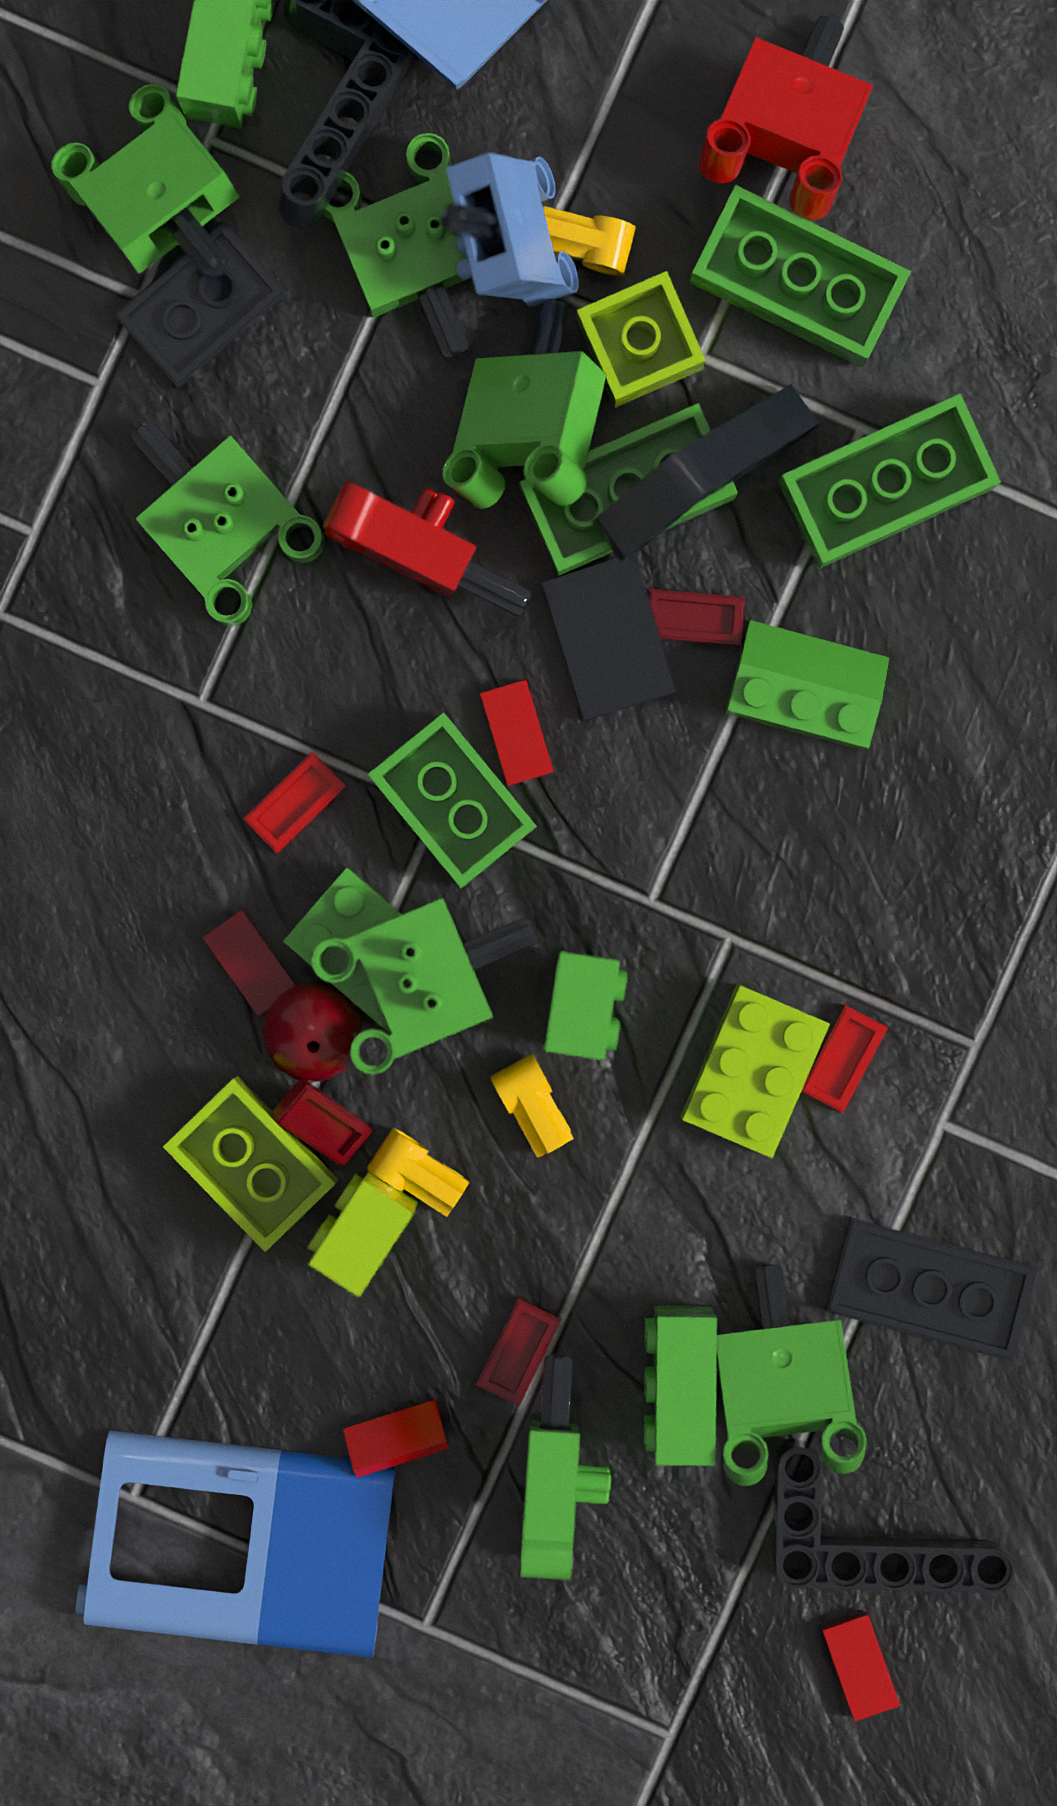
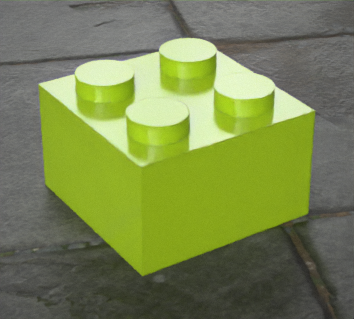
(640, 339)

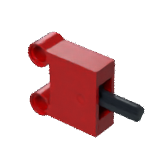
(791, 115)
(418, 545)

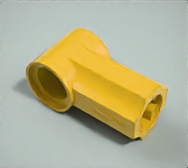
(597, 242)
(528, 1097)
(408, 1166)

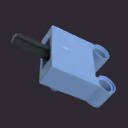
(506, 229)

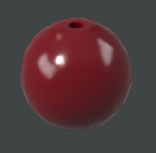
(311, 1031)

